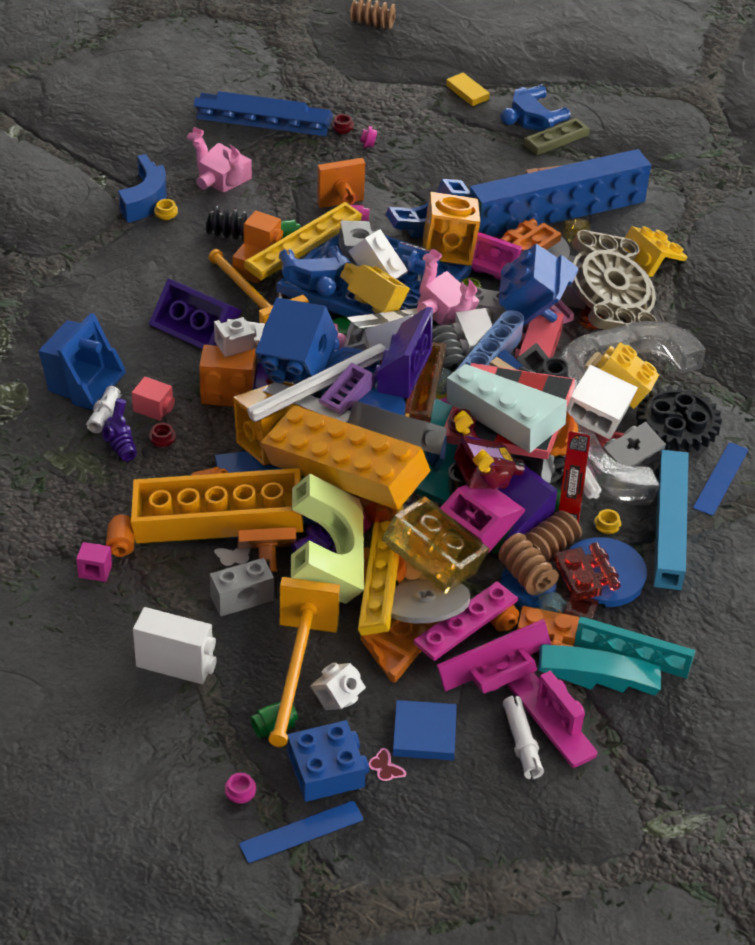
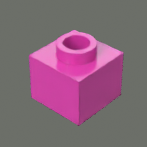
(94, 562)

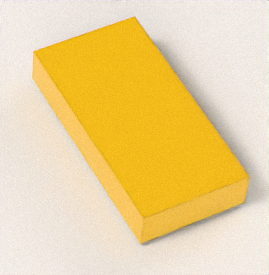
(467, 89)

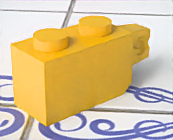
(375, 287)

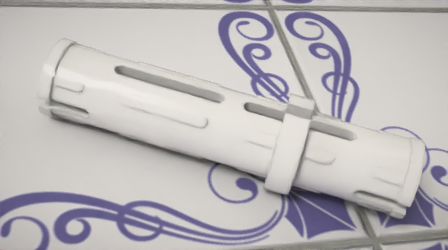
(526, 747)

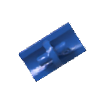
(412, 257)

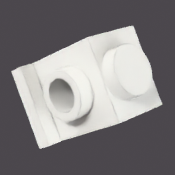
(234, 336)

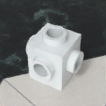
(338, 686)

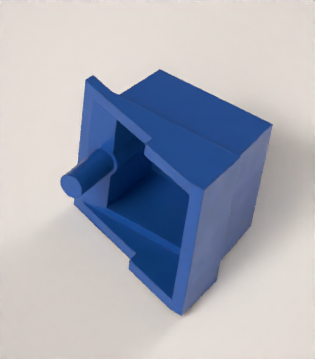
(535, 283)
(80, 362)

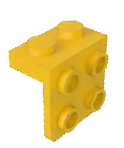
(653, 248)

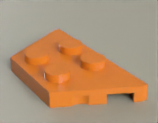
(396, 648)

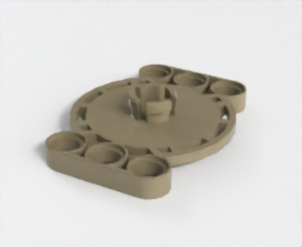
(629, 285)

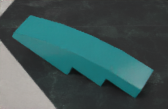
(594, 667)

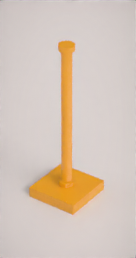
(216, 257)
(308, 607)

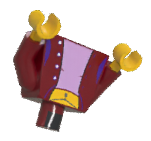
(481, 460)

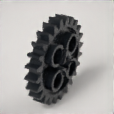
(680, 418)

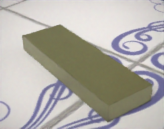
(556, 136)

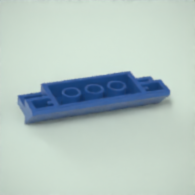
(263, 112)

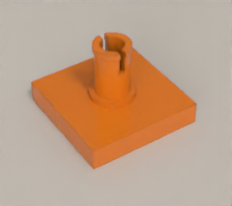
(341, 182)
(266, 541)

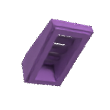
(352, 373)

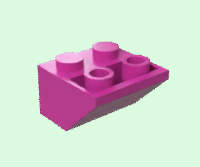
(483, 512)

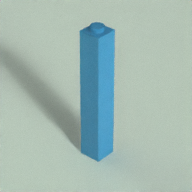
(671, 520)

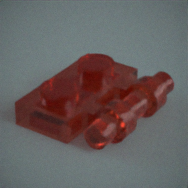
(579, 573)

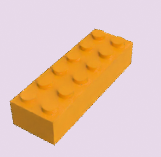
(347, 456)
(213, 505)

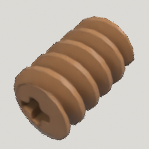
(373, 13)
(554, 534)
(527, 565)

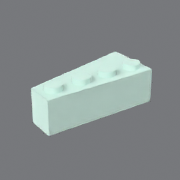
(507, 407)

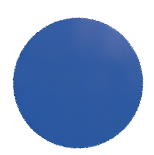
(629, 566)

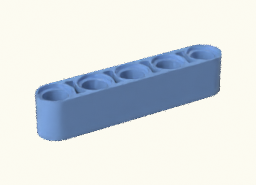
(503, 335)

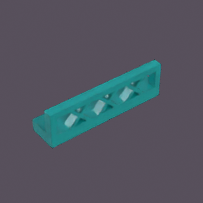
(605, 637)

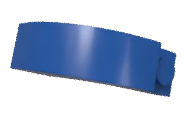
(141, 200)
(414, 218)

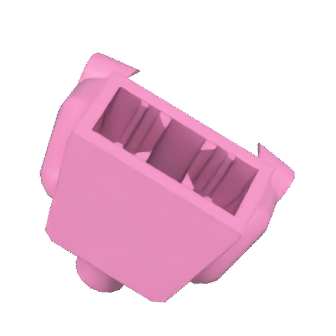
(221, 166)
(444, 292)

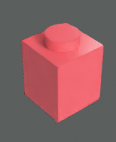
(152, 398)

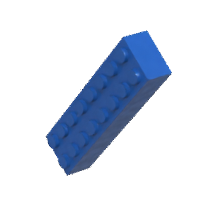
(562, 192)

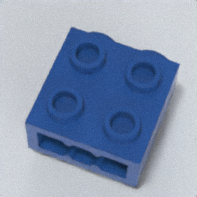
(327, 760)

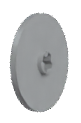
(425, 603)

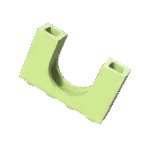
(343, 519)

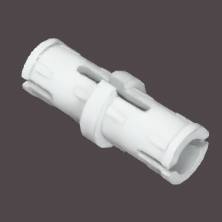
(103, 409)

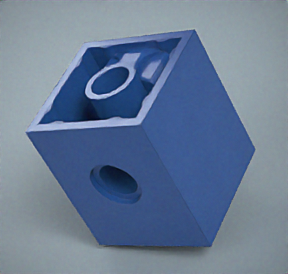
(296, 341)

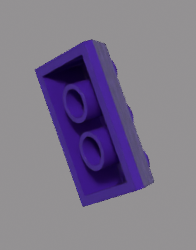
(190, 314)
(406, 355)

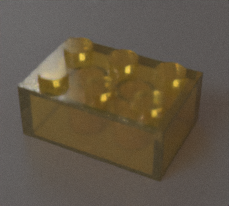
(435, 544)

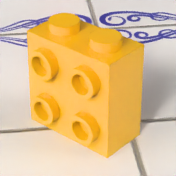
(627, 366)

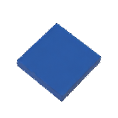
(425, 730)

